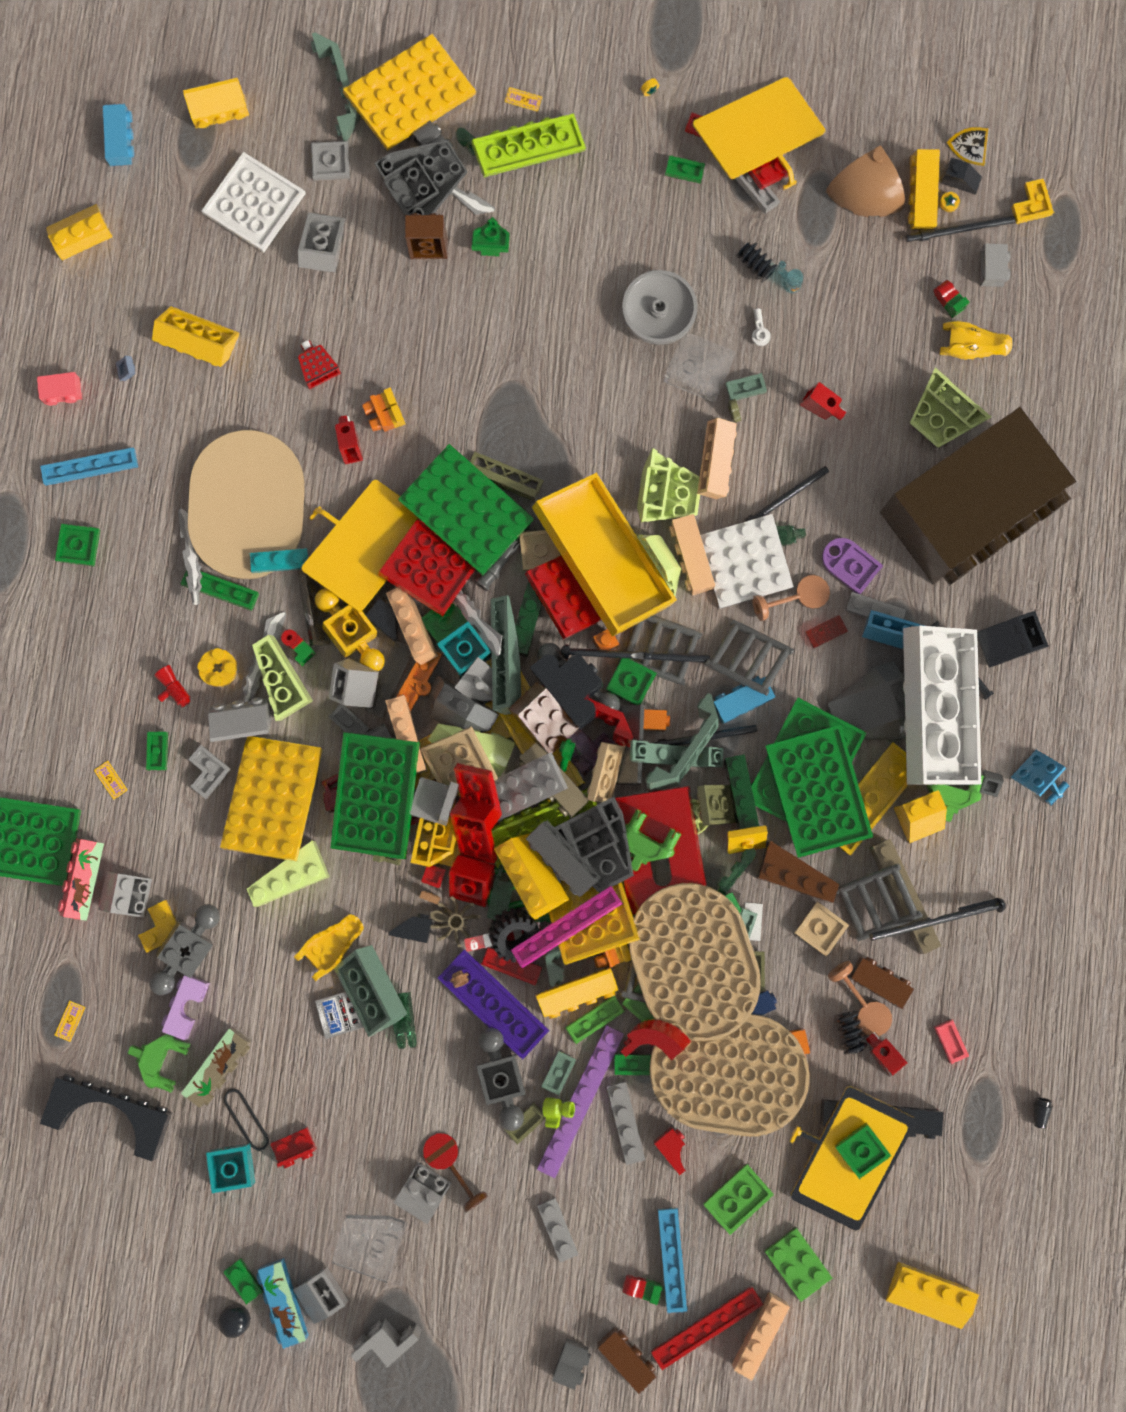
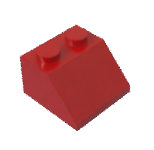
(471, 880)

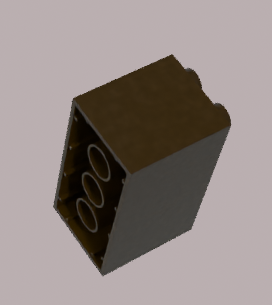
(978, 495)

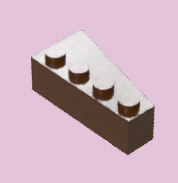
(790, 872)

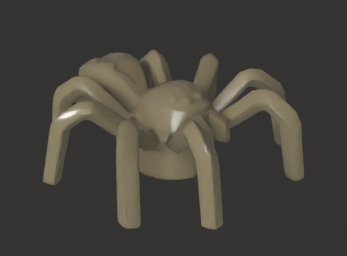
(454, 921)

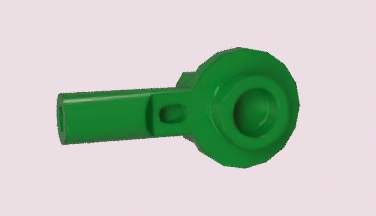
(567, 751)

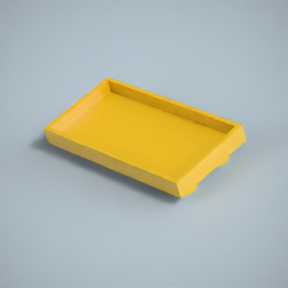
(604, 554)

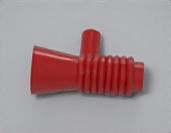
(173, 687)

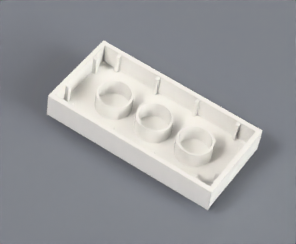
(941, 706)

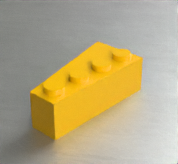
(924, 188)

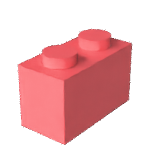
(59, 388)

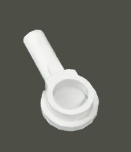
(760, 335)

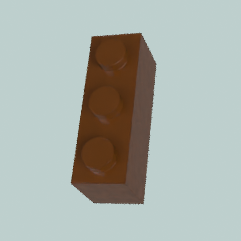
(881, 982)
(627, 1359)

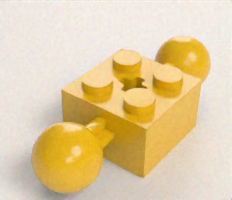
(349, 618)

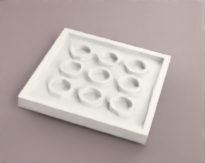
(253, 202)
(746, 561)

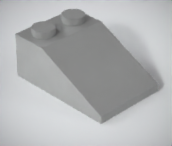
(321, 242)

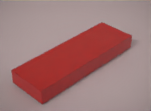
(528, 974)

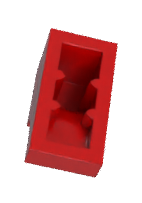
(670, 1146)

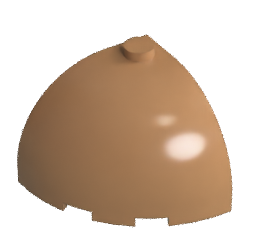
(869, 186)

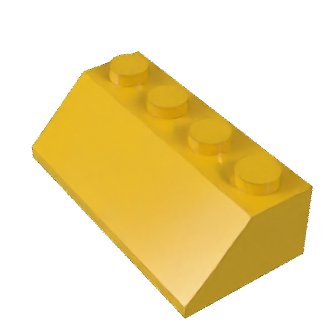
(194, 336)
(531, 876)
(576, 992)
(931, 1295)

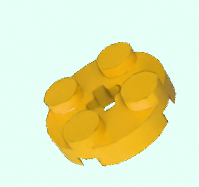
(228, 667)

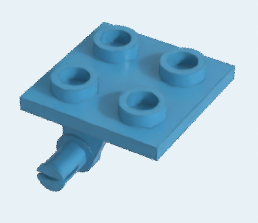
(1039, 774)

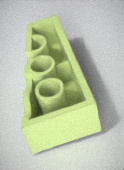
(281, 681)
(290, 876)

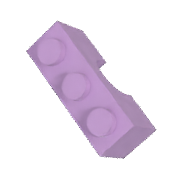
(177, 1022)

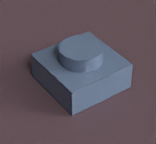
(125, 368)

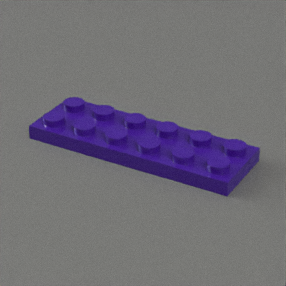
(495, 1005)

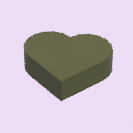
(734, 410)

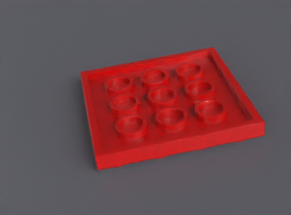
(427, 568)
(562, 597)

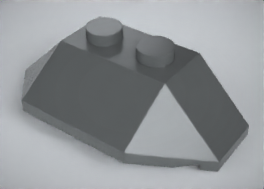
(456, 709)

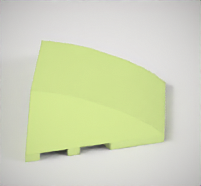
(945, 411)
(666, 490)
(662, 559)

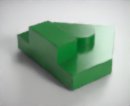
(490, 239)

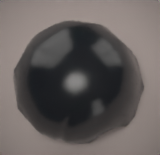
(234, 1321)

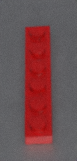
(706, 1328)

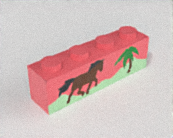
(81, 879)

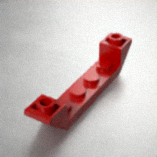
(622, 733)

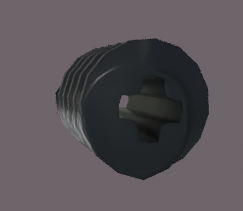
(756, 261)
(851, 1031)

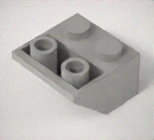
(353, 684)
(125, 894)
(422, 1193)
(321, 1295)

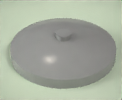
(659, 307)

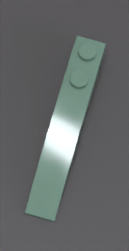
(506, 666)

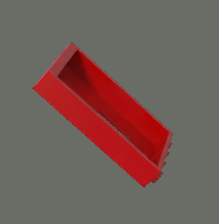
(664, 811)

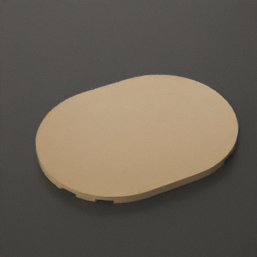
(245, 501)
(695, 961)
(735, 1083)

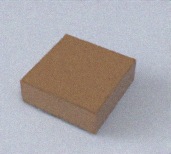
(430, 897)

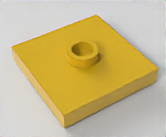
(746, 838)

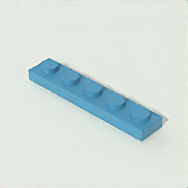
(89, 466)
(672, 1260)

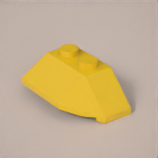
(433, 842)

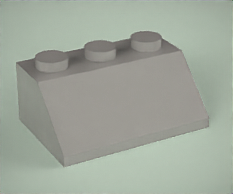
(239, 719)

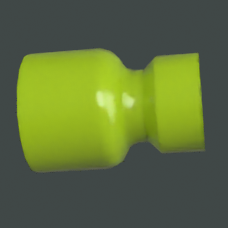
(554, 1108)

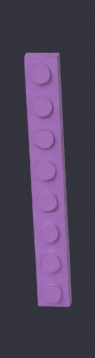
(582, 1099)

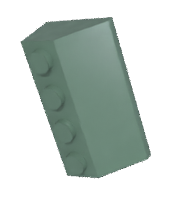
(370, 990)

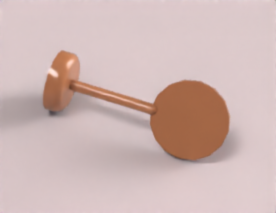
(811, 592)
(873, 1015)

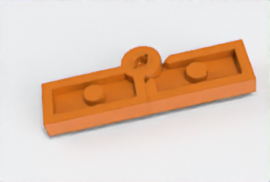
(417, 681)

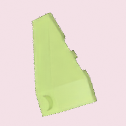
(495, 746)

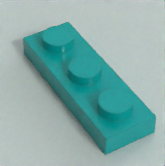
(278, 560)

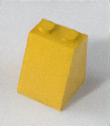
(922, 816)

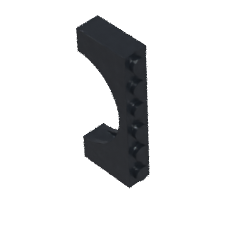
(147, 1121)

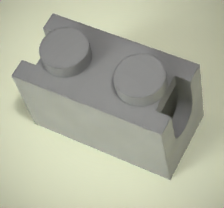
(995, 265)

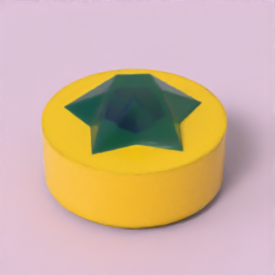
(649, 87)
(949, 201)

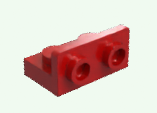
(293, 1147)

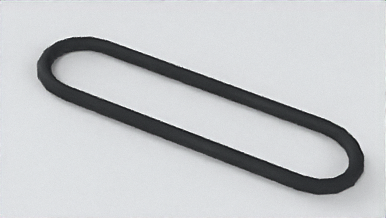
(252, 1113)

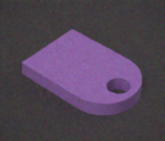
(852, 565)

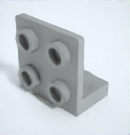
(434, 801)

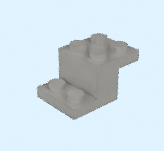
(385, 1342)

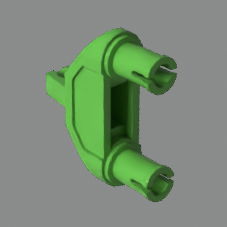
(957, 798)
(644, 848)
(152, 1057)

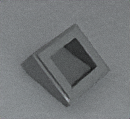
(991, 783)

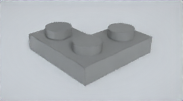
(213, 771)

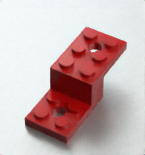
(475, 813)

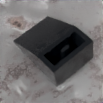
(1012, 639)

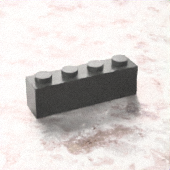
(562, 858)

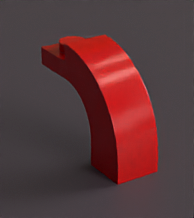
(657, 1033)

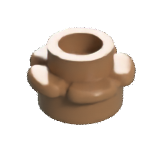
(459, 979)

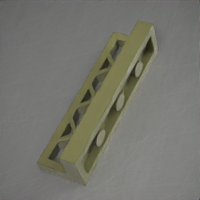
(504, 482)

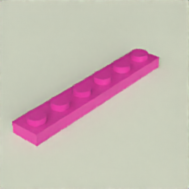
(566, 926)

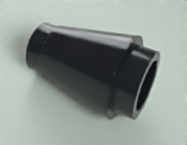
(1042, 1109)

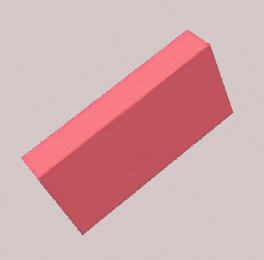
(951, 1041)

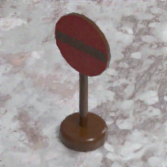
(441, 1153)

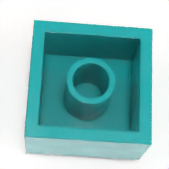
(463, 648)
(230, 1168)

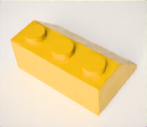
(216, 103)
(78, 232)

